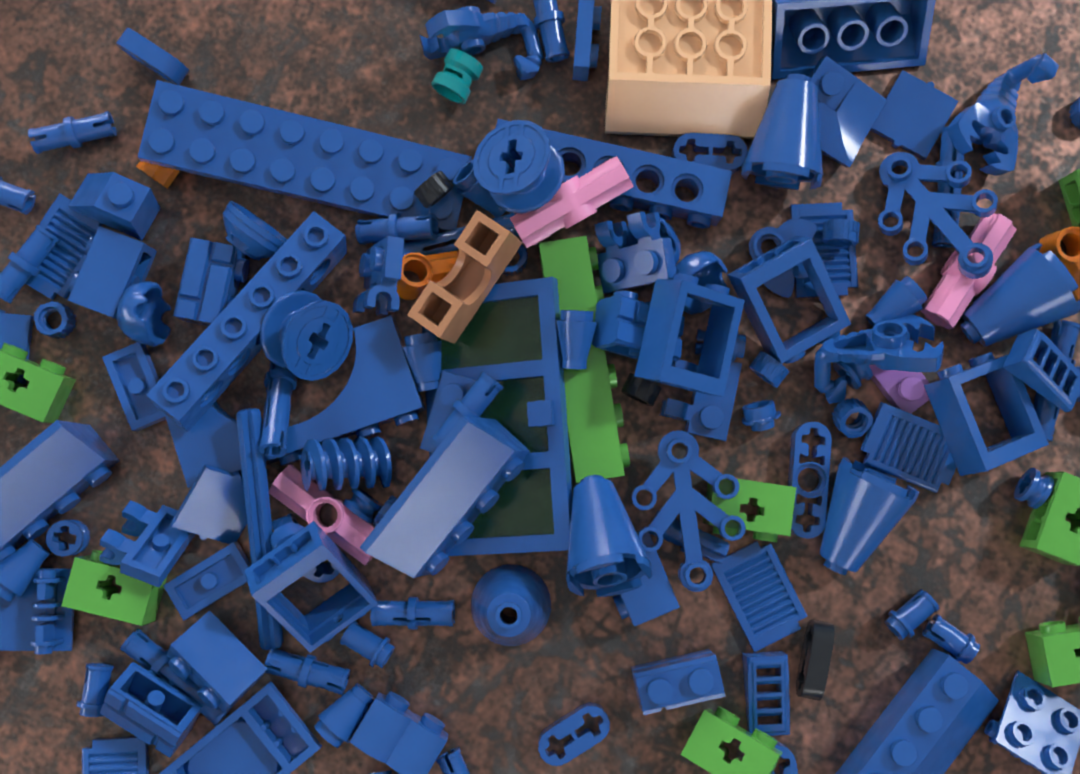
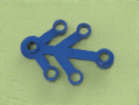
(933, 207)
(686, 503)

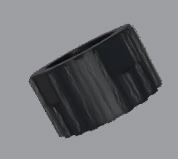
(433, 189)
(641, 390)

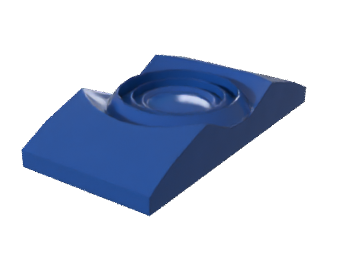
(254, 739)

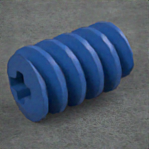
(346, 460)

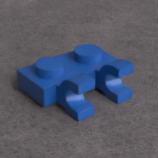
(636, 265)
(381, 270)
(706, 414)
(154, 551)

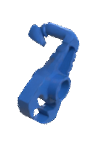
(471, 31)
(993, 117)
(882, 346)

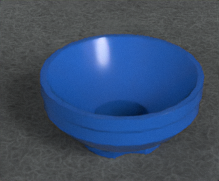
(250, 232)

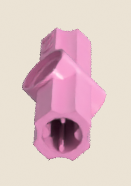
(573, 202)
(956, 290)
(347, 531)

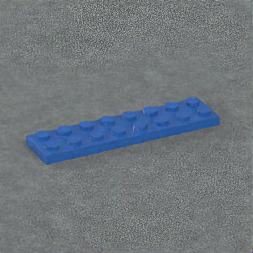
(295, 155)

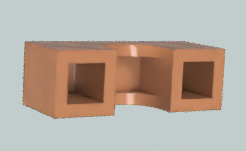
(482, 257)

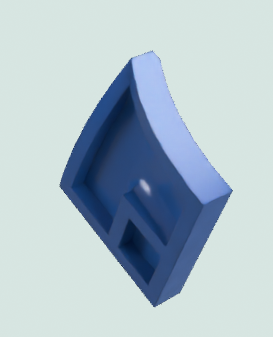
(845, 110)

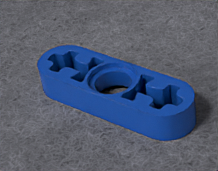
(823, 451)

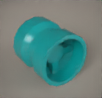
(457, 76)

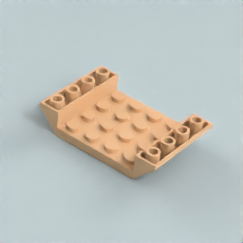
(688, 67)

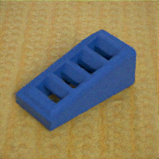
(1021, 365)
(764, 660)

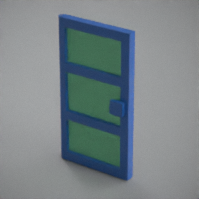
(519, 347)

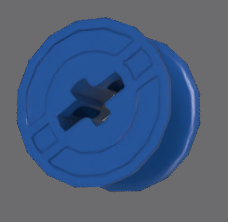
(519, 166)
(306, 335)

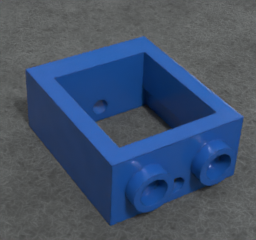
(770, 265)
(663, 329)
(960, 425)
(292, 561)

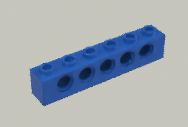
(706, 182)
(234, 335)

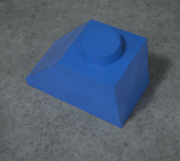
(116, 203)

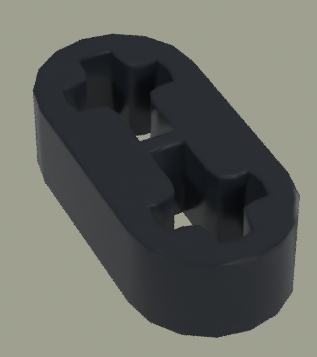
(815, 660)

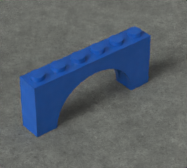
(375, 394)

